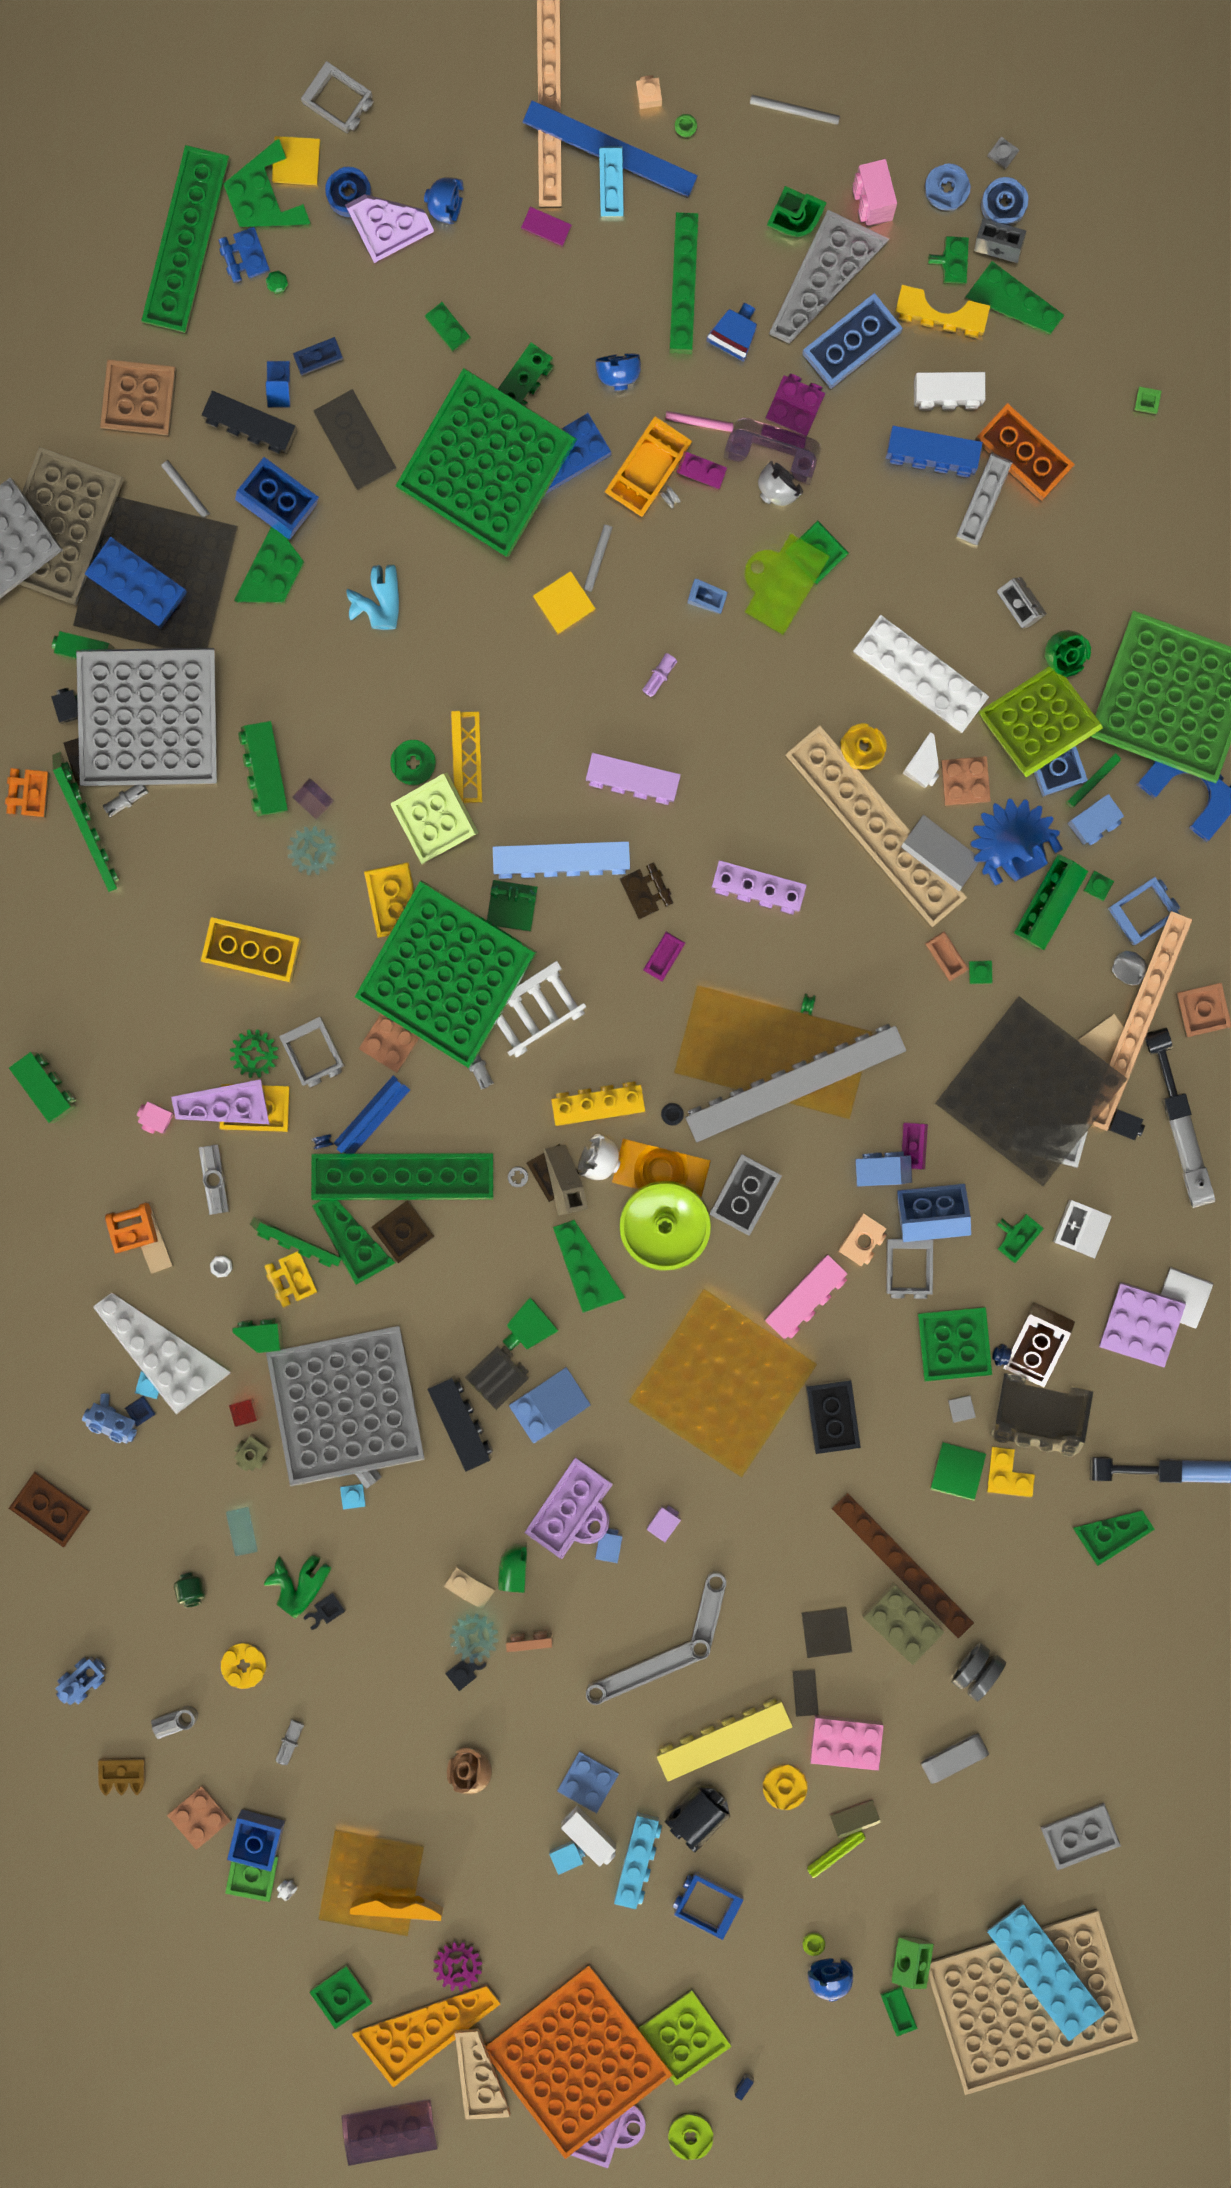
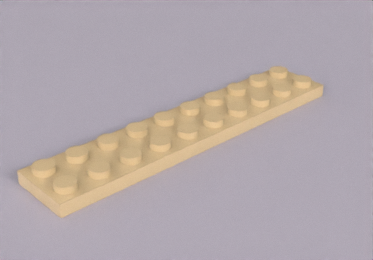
(872, 824)

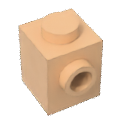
(648, 92)

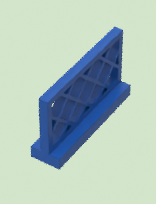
(371, 1116)

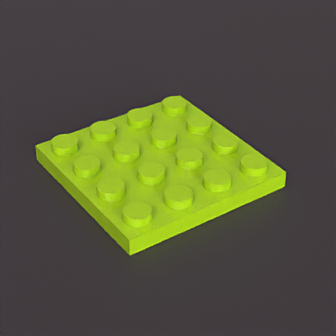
(1040, 720)

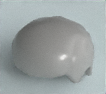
(1129, 968)

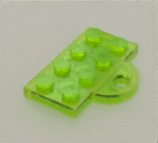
(783, 582)

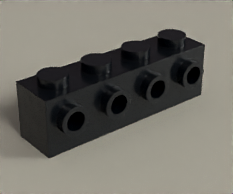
(248, 422)

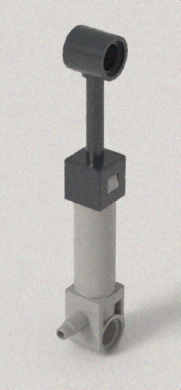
(1178, 1113)

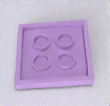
(1142, 1324)

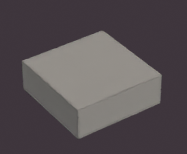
(961, 1408)

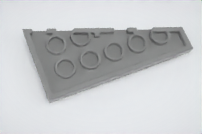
(831, 263)

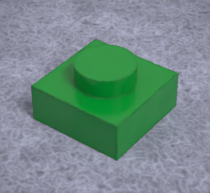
(1098, 886)
(980, 972)

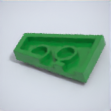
(1113, 1535)

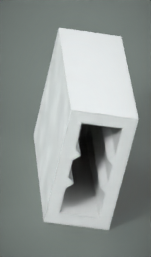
(589, 1836)

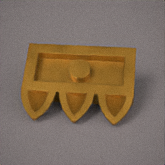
(121, 1773)

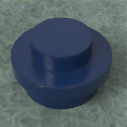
(1001, 1355)

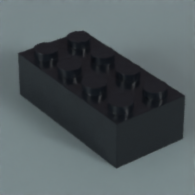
(459, 1422)

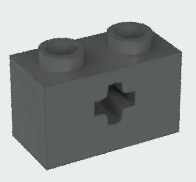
(1000, 240)

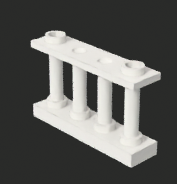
(532, 987)

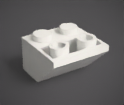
(1082, 1228)

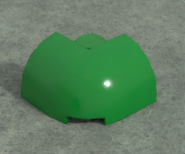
(796, 213)
(513, 1569)

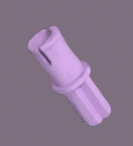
(659, 675)

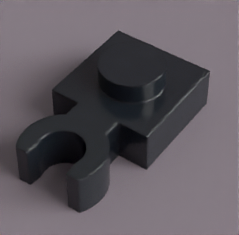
(327, 1609)
(463, 1673)

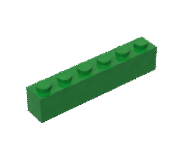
(684, 283)

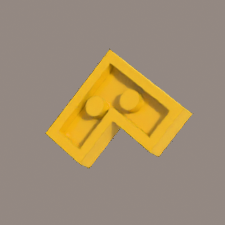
(1003, 1479)

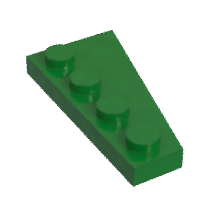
(353, 1244)

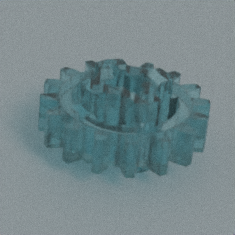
(322, 848)
(461, 1631)

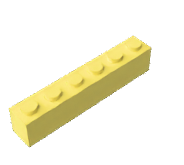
(723, 1740)

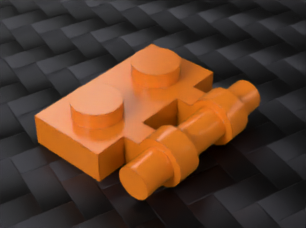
(34, 792)

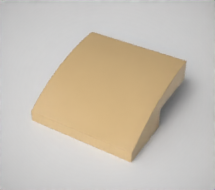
(1103, 1038)

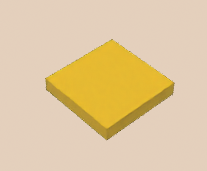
(301, 162)
(564, 602)

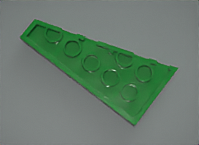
(82, 816)

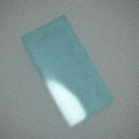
(241, 1531)

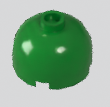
(1067, 652)

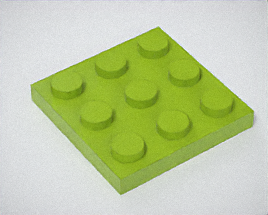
(685, 2036)

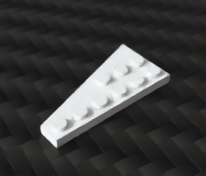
(168, 1362)

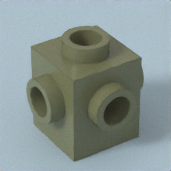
(257, 1447)

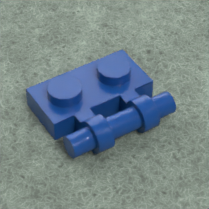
(251, 253)

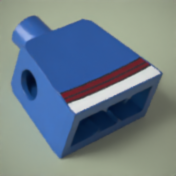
(734, 332)

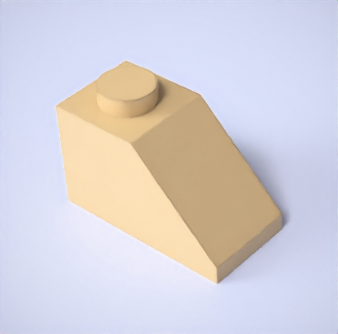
(469, 1587)

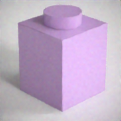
(664, 1522)

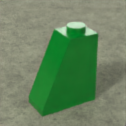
(67, 644)

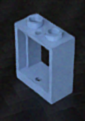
(1125, 924)

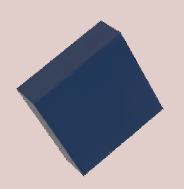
(140, 1410)
(743, 2086)

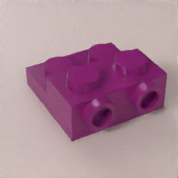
(795, 404)

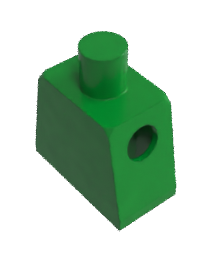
(529, 1326)

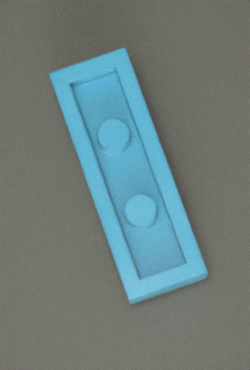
(611, 181)

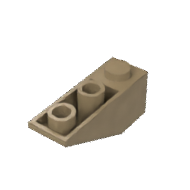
(565, 1181)

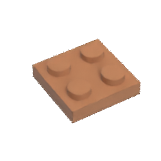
(965, 781)
(1204, 1010)
(389, 1043)
(538, 1640)
(199, 1817)

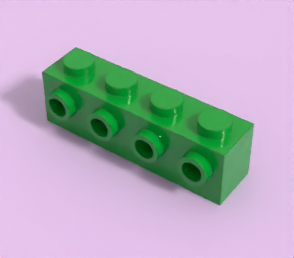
(527, 373)
(263, 768)
(1051, 902)

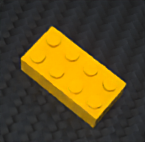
(251, 949)

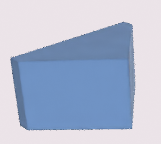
(707, 596)

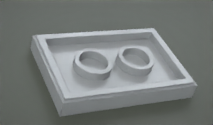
(1080, 1836)

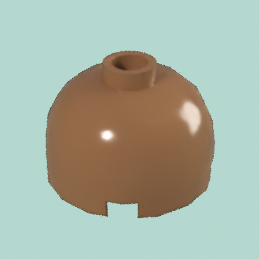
(469, 1771)

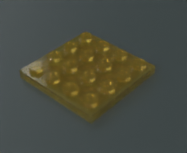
(364, 1867)

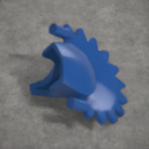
(1014, 840)

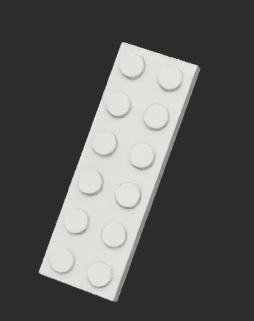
(921, 674)

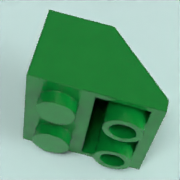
(261, 1337)

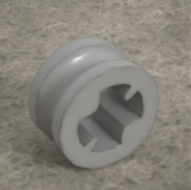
(670, 497)
(512, 1173)

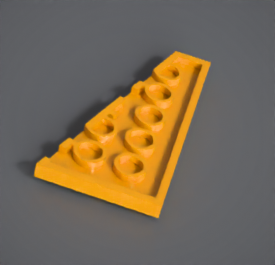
(413, 2038)

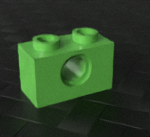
(912, 1962)

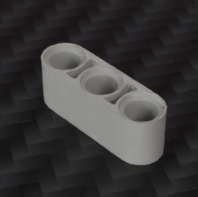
(955, 1758)

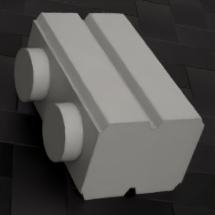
(1021, 602)

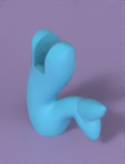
(383, 616)

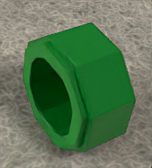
(277, 282)

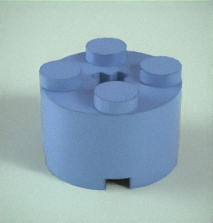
(1013, 193)

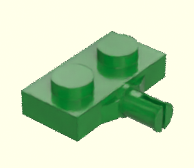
(953, 260)
(1018, 1237)

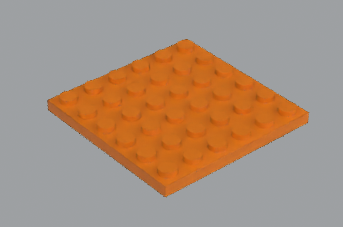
(577, 2061)

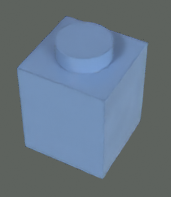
(609, 1546)

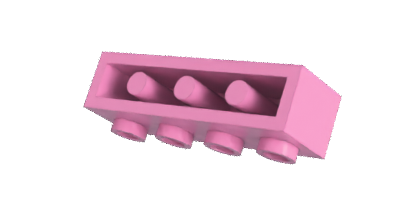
(803, 1299)

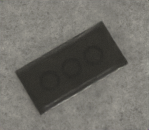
(355, 439)

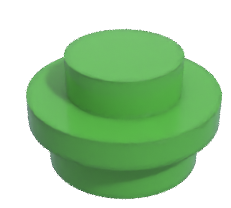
(685, 125)

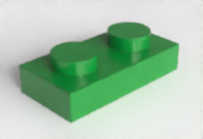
(447, 326)

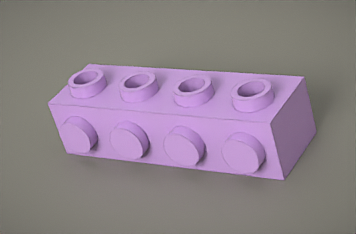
(632, 777)
(758, 886)

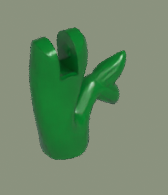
(309, 1584)

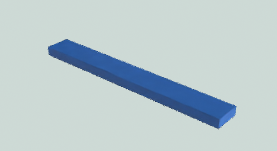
(590, 140)

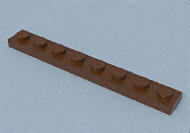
(902, 1565)

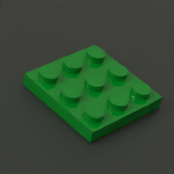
(955, 1344)

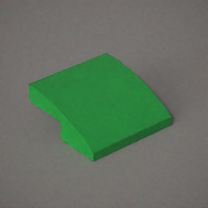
(958, 1471)

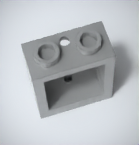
(318, 85)
(301, 1031)
(899, 1292)

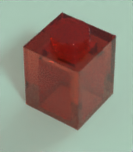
(243, 1412)

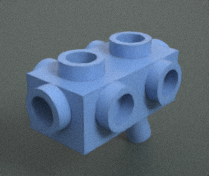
(105, 1420)
(73, 1686)

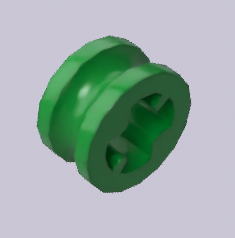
(808, 1004)

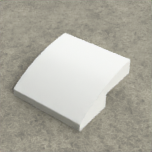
(1189, 1290)

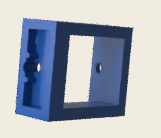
(729, 1915)

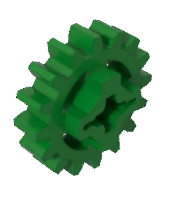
(252, 1064)

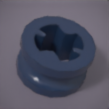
(322, 1141)

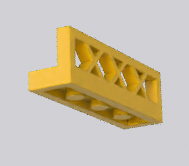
(458, 752)

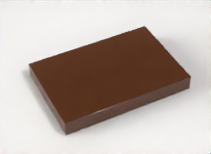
(49, 1509)

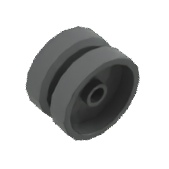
(978, 1672)

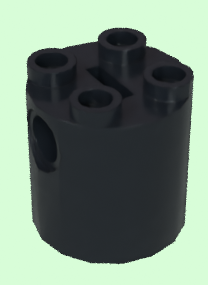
(698, 1816)

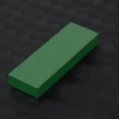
(1094, 780)

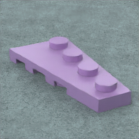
(229, 1103)

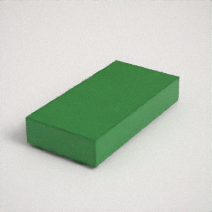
(898, 2010)

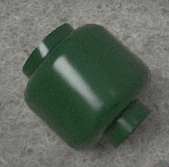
(189, 1590)

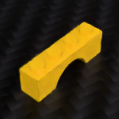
(914, 306)

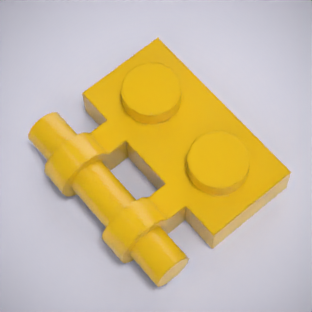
(297, 1276)

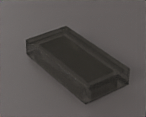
(805, 1692)

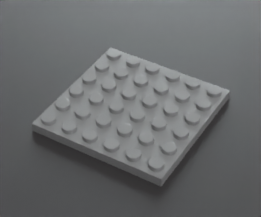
(146, 716)
(345, 1406)

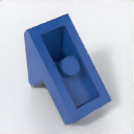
(278, 384)

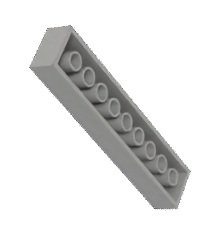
(796, 1083)

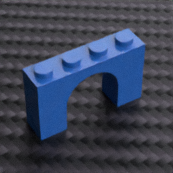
(1217, 807)

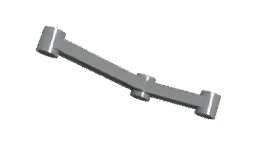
(672, 1659)

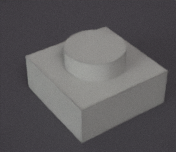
(1003, 153)

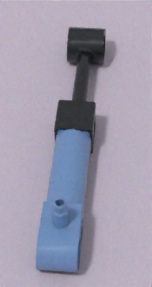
(1166, 1470)

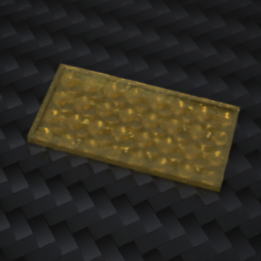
(745, 1040)

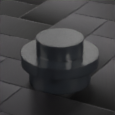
(672, 1114)

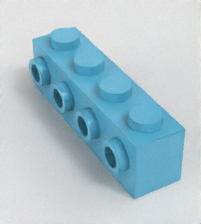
(635, 1865)

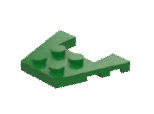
(254, 197)

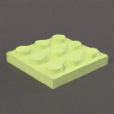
(434, 818)

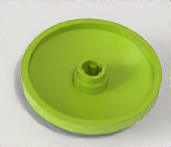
(665, 1225)

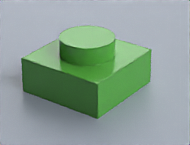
(1147, 400)

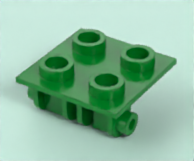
(512, 905)

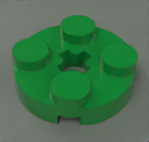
(404, 753)

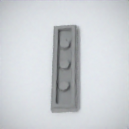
(984, 498)

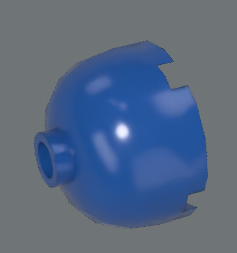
(444, 199)
(619, 370)
(830, 1979)

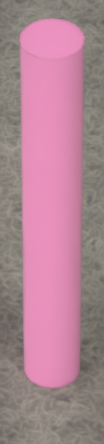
(699, 421)

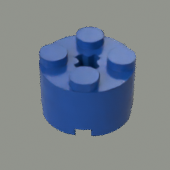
(341, 181)

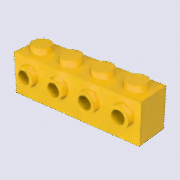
(598, 1105)

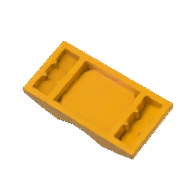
(648, 467)
(648, 1164)
(397, 1907)

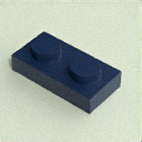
(318, 356)

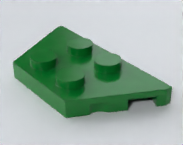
(271, 571)

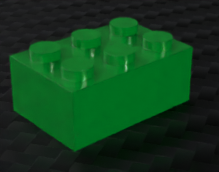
(43, 1086)

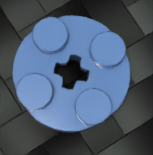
(936, 193)

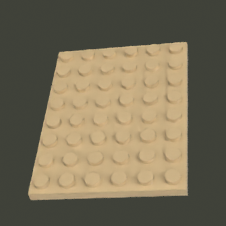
(1002, 2028)

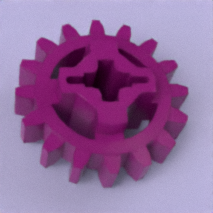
(465, 1972)

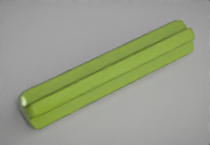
(835, 1853)

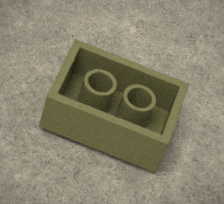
(903, 1623)

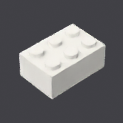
(949, 390)

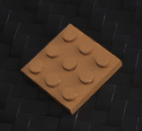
(138, 397)

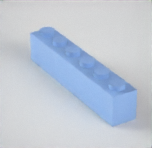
(561, 858)

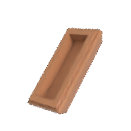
(947, 956)

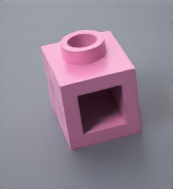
(154, 1117)

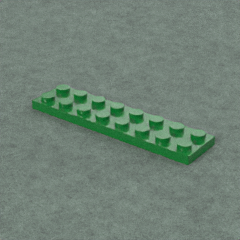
(185, 239)
(402, 1176)

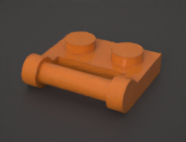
(133, 1235)

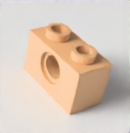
(850, 1246)

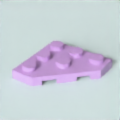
(387, 224)

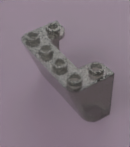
(1041, 1416)

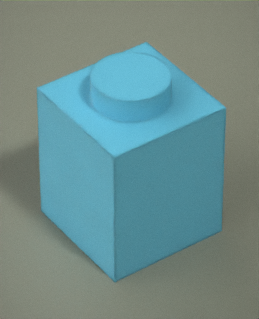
(567, 1857)

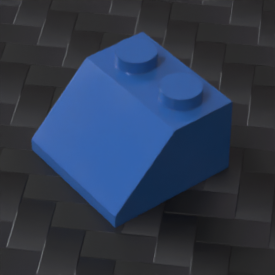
(256, 1840)

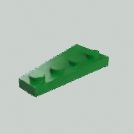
(1013, 299)
(305, 1249)
(587, 1272)

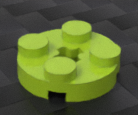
(677, 2138)

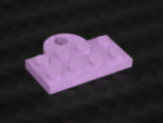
(572, 1510)
(602, 2146)

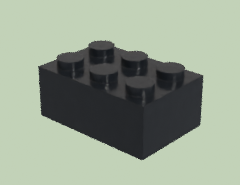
(833, 1416)

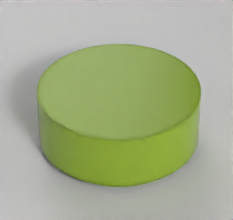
(813, 1944)

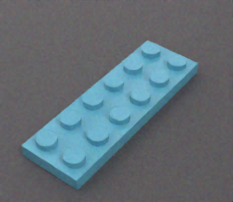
(1045, 1972)

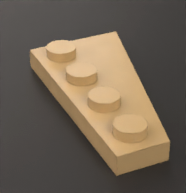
(479, 2082)

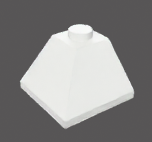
(924, 763)

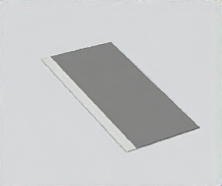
(940, 852)

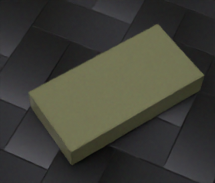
(855, 1819)

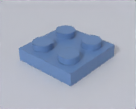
(588, 1782)

